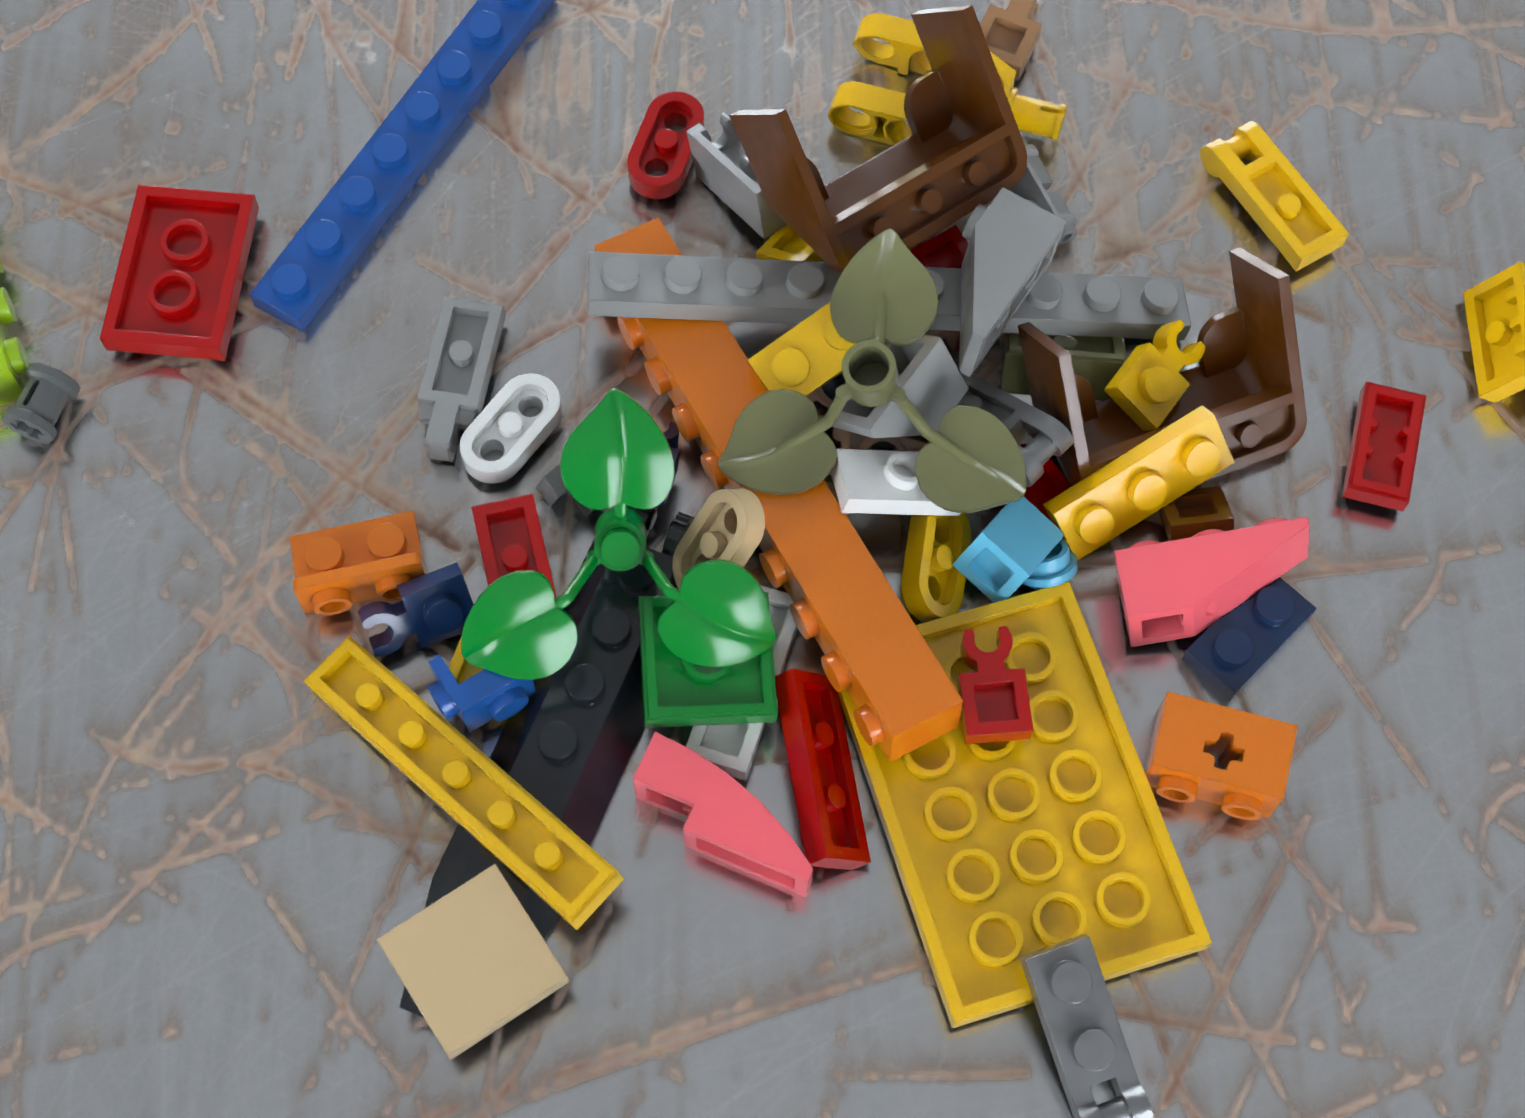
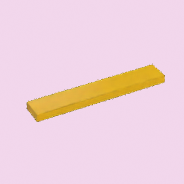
(465, 782)

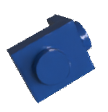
(478, 697)

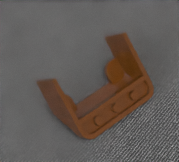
(955, 160)
(1244, 378)

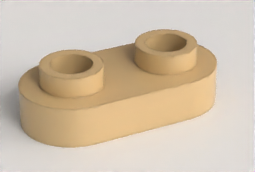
(724, 529)

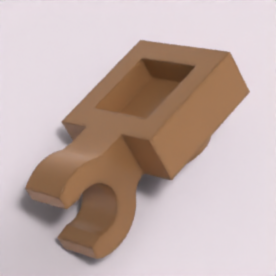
(1012, 32)

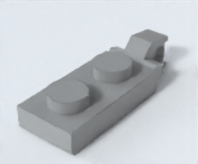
(458, 371)

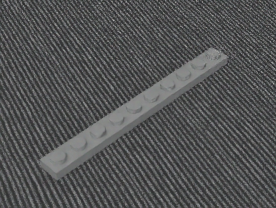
(796, 289)

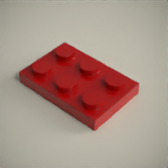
(180, 272)

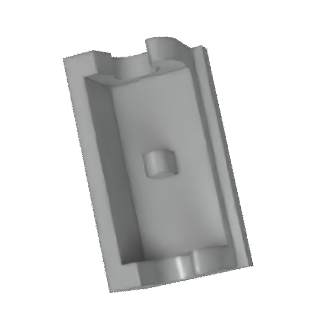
(730, 176)

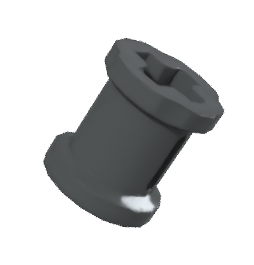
(41, 403)

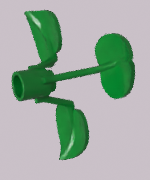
(617, 461)

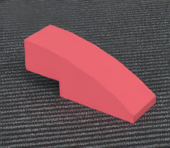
(720, 815)

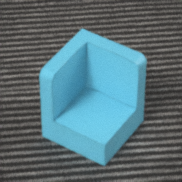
(1008, 550)

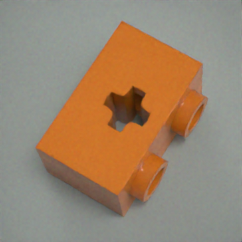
(1250, 749)

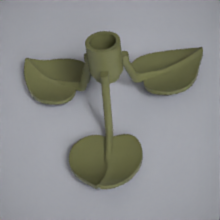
(877, 299)

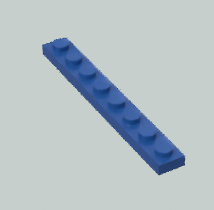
(394, 160)

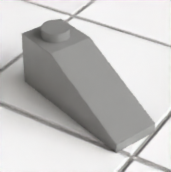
(1003, 262)

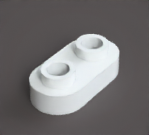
(507, 430)

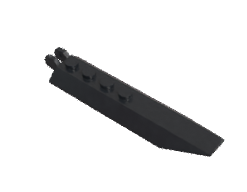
(577, 726)

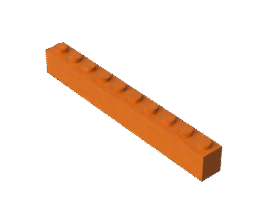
(806, 539)

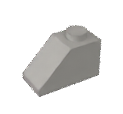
(929, 383)

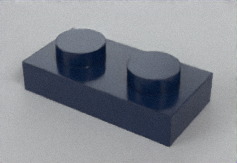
(1248, 637)

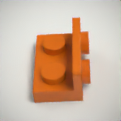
(356, 563)

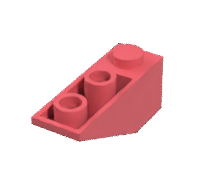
(1192, 582)

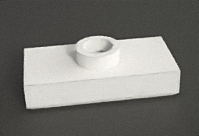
(880, 483)

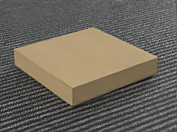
(472, 961)

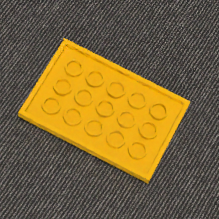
(1031, 834)

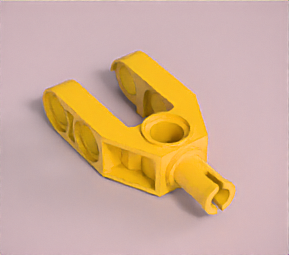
(884, 108)

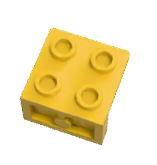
(1498, 333)

